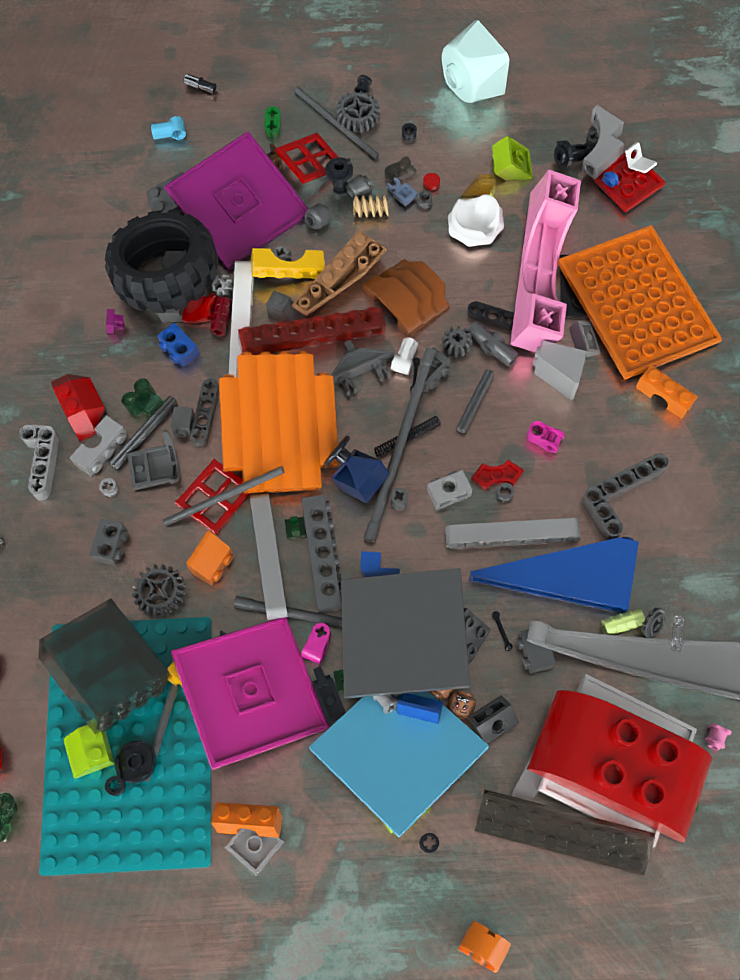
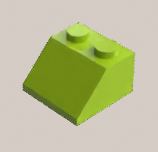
(511, 160)
(88, 751)

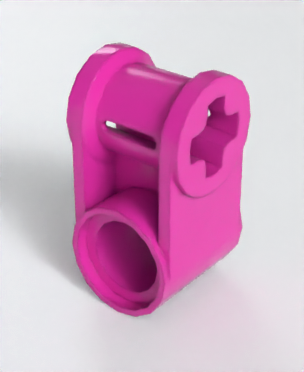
(545, 437)
(316, 647)

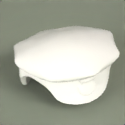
(476, 220)

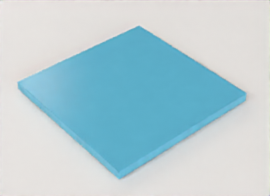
(397, 760)

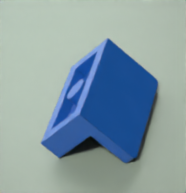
(420, 707)

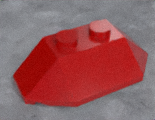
(79, 404)

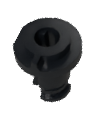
(566, 153)
(339, 171)

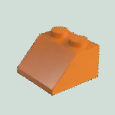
(210, 559)

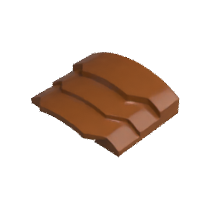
(410, 294)

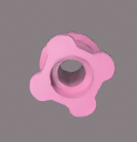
(717, 736)

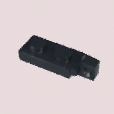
(328, 696)

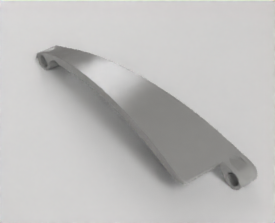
(699, 666)

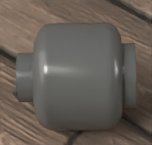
(359, 186)
(317, 216)

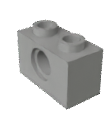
(443, 498)

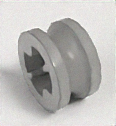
(111, 492)

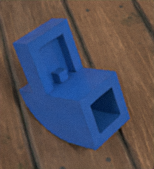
(372, 565)

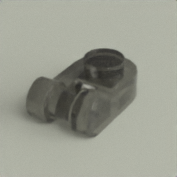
(394, 170)

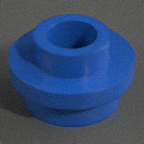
(610, 179)

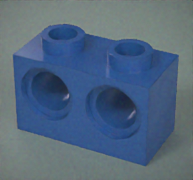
(180, 343)

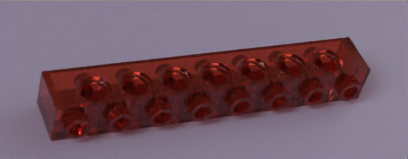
(320, 336)

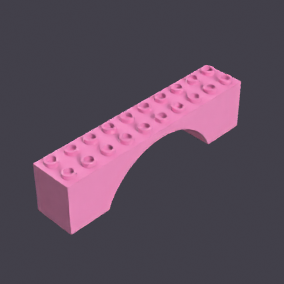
(537, 308)

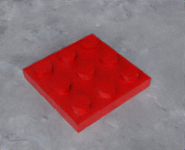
(632, 184)

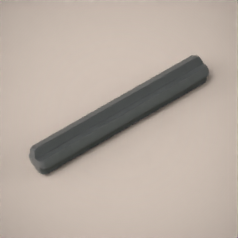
(475, 401)

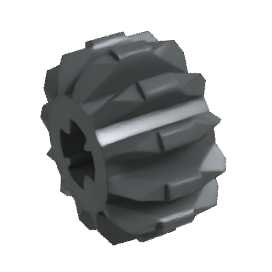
(464, 341)

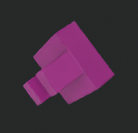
(113, 321)

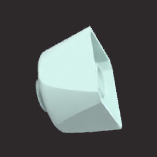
(475, 64)

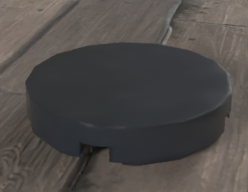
(135, 762)

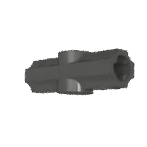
(493, 343)

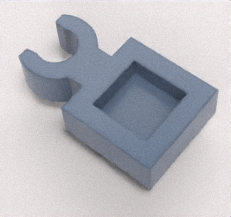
(403, 193)

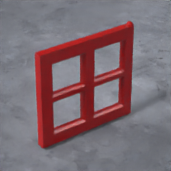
(300, 144)
(199, 484)

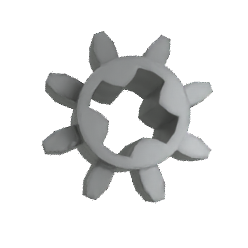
(282, 253)
(222, 285)

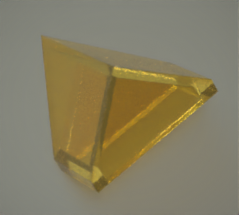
(480, 185)

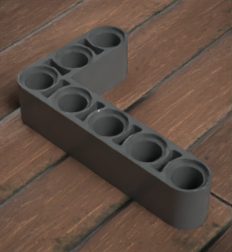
(619, 488)

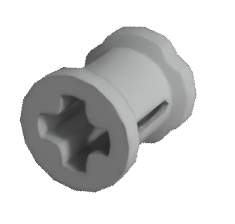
(387, 702)

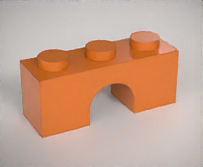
(678, 398)
(260, 818)

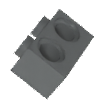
(103, 541)

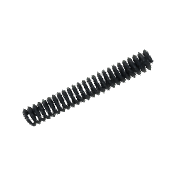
(437, 422)

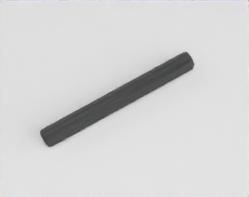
(143, 432)

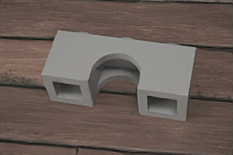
(91, 459)

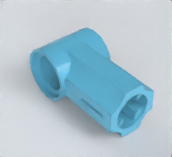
(174, 128)

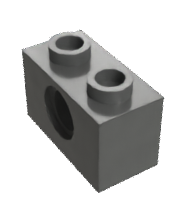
(493, 719)

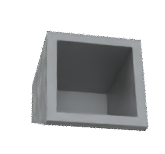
(560, 367)

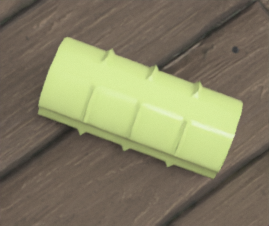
(623, 622)

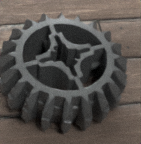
(358, 111)
(153, 596)

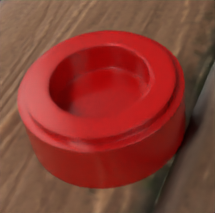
(431, 181)

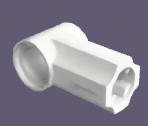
(404, 359)

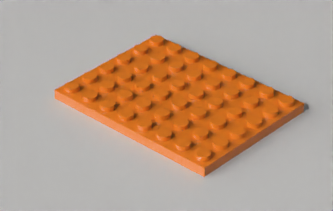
(638, 301)

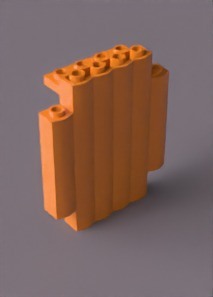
(277, 418)

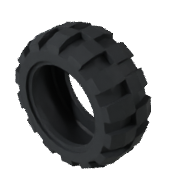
(166, 287)

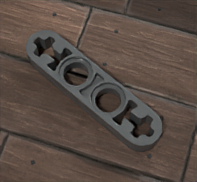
(204, 412)

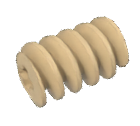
(370, 205)

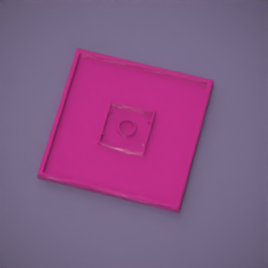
(248, 692)

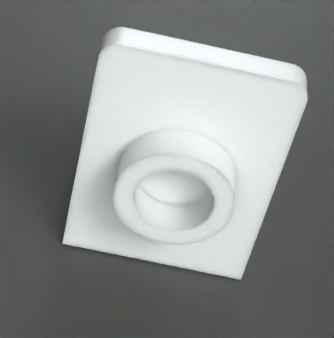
(638, 162)

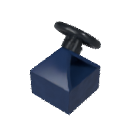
(358, 474)

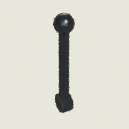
(416, 361)
(496, 615)

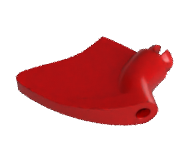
(200, 310)

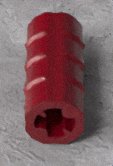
(221, 316)

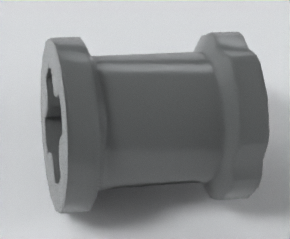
(400, 493)

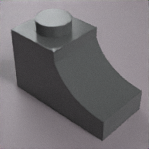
(280, 307)

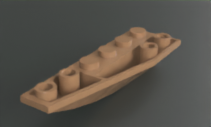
(344, 269)

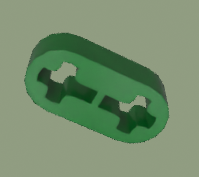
(272, 122)

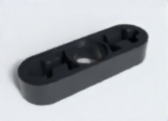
(489, 309)

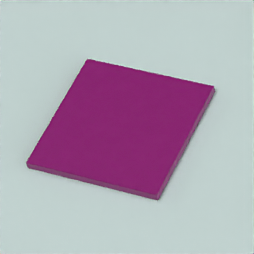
(238, 199)

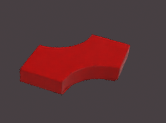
(491, 475)

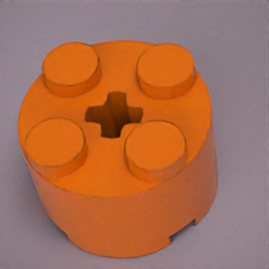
(484, 946)

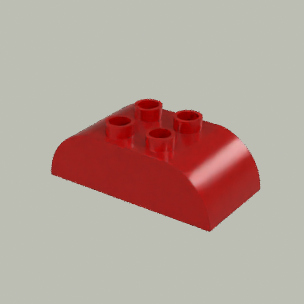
(622, 762)

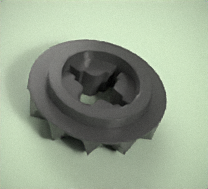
(653, 623)

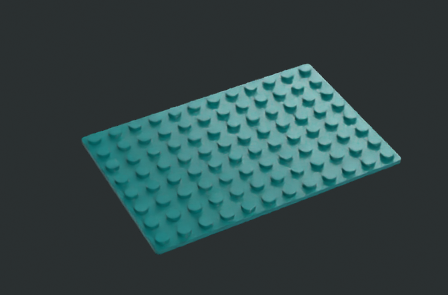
(152, 822)

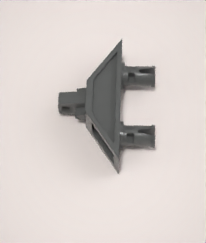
(358, 361)

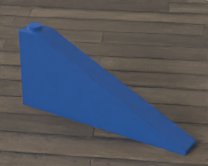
(585, 575)

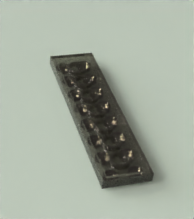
(565, 832)

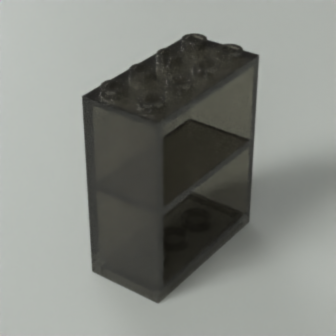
(103, 665)

